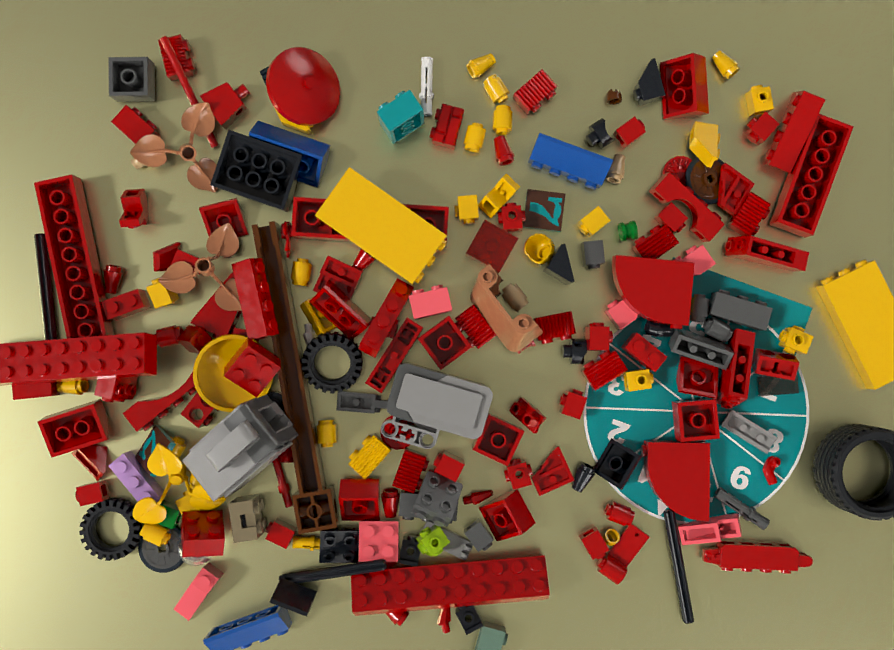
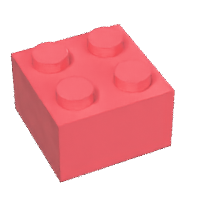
(430, 302)
(378, 541)

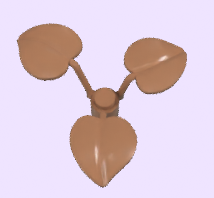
(198, 120)
(180, 275)

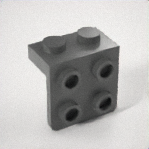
(437, 499)

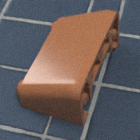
(513, 333)

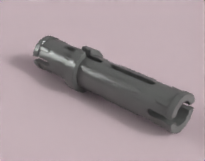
(747, 512)

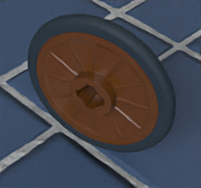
(696, 180)

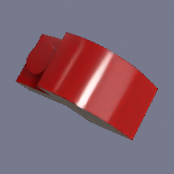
(135, 208)

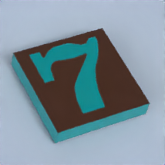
(544, 210)
(156, 436)

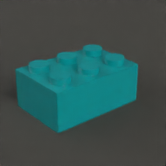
(401, 116)

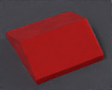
(223, 213)
(697, 378)

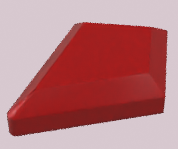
(163, 257)

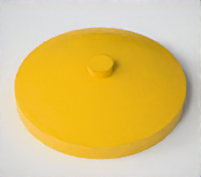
(209, 374)

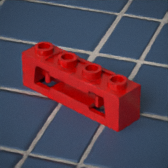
(394, 355)

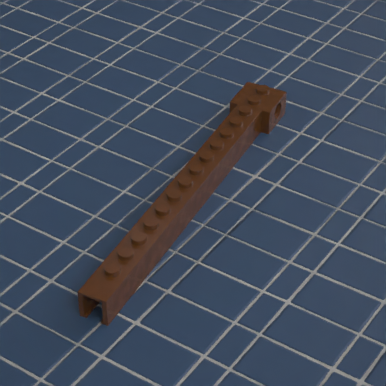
(314, 502)

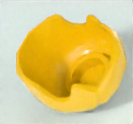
(539, 248)

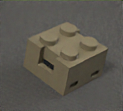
(247, 518)

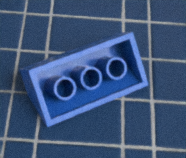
(314, 152)
(569, 161)
(249, 629)

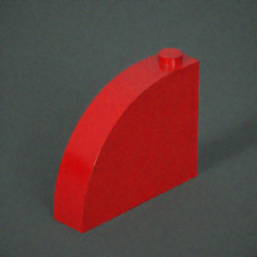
(655, 288)
(679, 475)

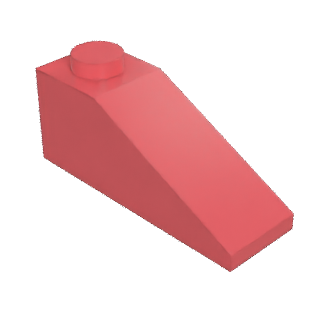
(198, 590)

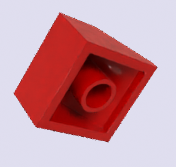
(359, 499)
(507, 515)

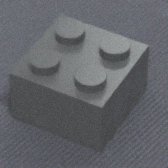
(131, 79)

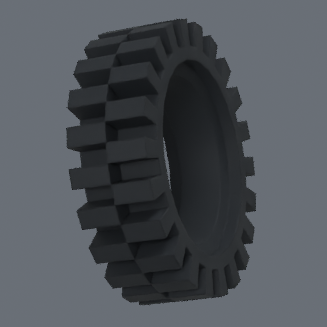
(324, 383)
(92, 539)

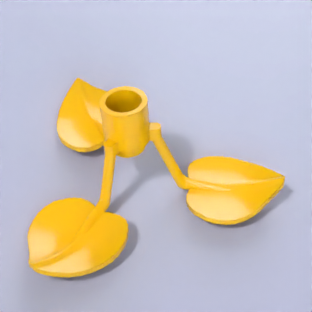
(165, 462)

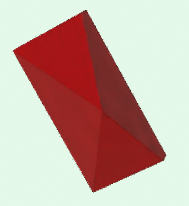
(93, 459)

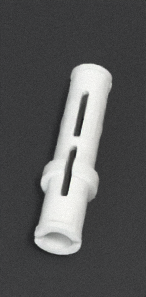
(426, 67)

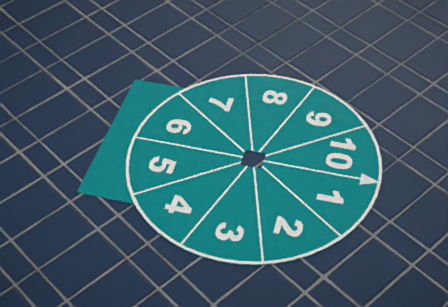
(649, 413)

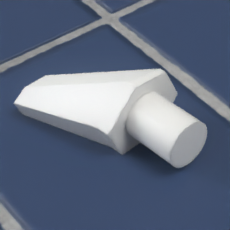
(309, 334)

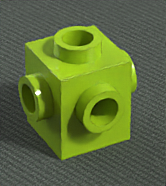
(432, 541)

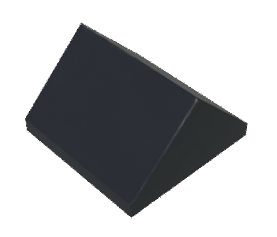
(559, 266)
(617, 463)
(293, 597)

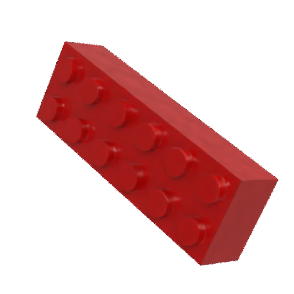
(811, 177)

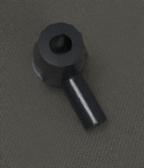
(658, 329)

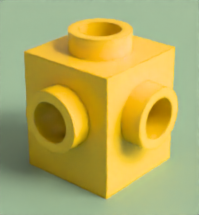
(795, 340)

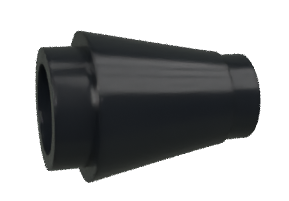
(583, 476)

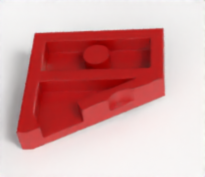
(732, 189)
(552, 473)

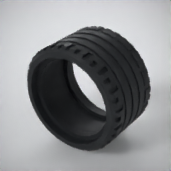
(829, 467)

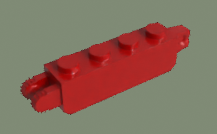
(756, 555)

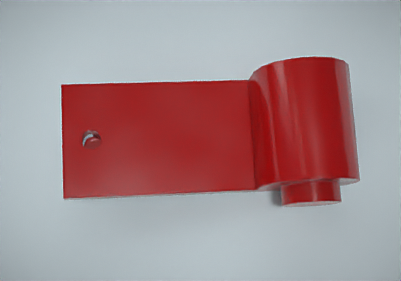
(622, 553)

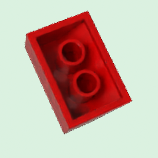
(684, 87)
(75, 428)

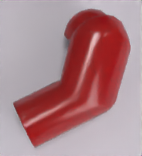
(768, 469)

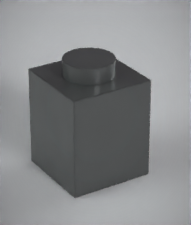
(593, 254)
(479, 535)

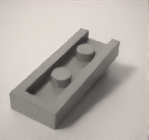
(748, 431)
(458, 545)

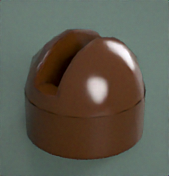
(614, 97)

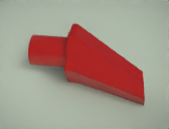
(477, 497)
(444, 618)

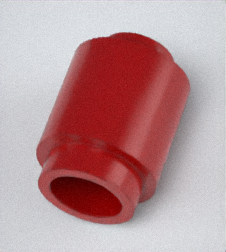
(168, 335)
(619, 513)

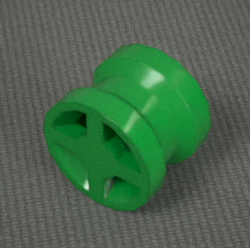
(627, 231)

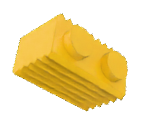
(369, 456)

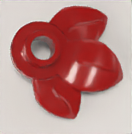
(286, 234)

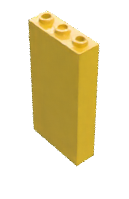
(382, 226)
(864, 319)

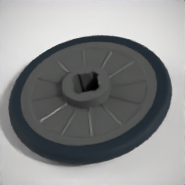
(161, 560)

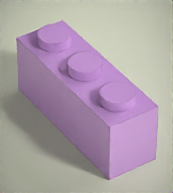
(135, 477)

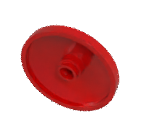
(303, 86)

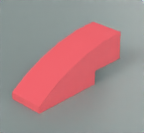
(710, 531)

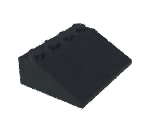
(257, 171)

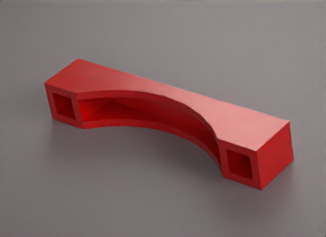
(145, 412)

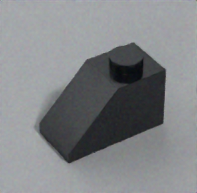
(649, 86)

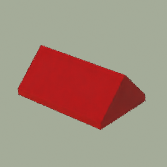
(340, 310)

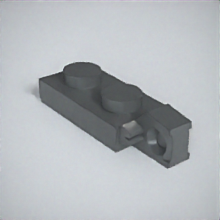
(360, 402)

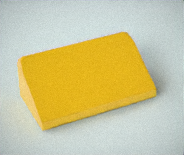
(318, 320)

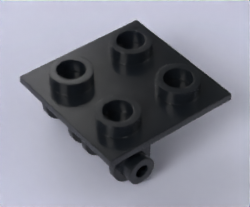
(339, 545)

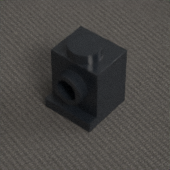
(409, 558)
(471, 624)

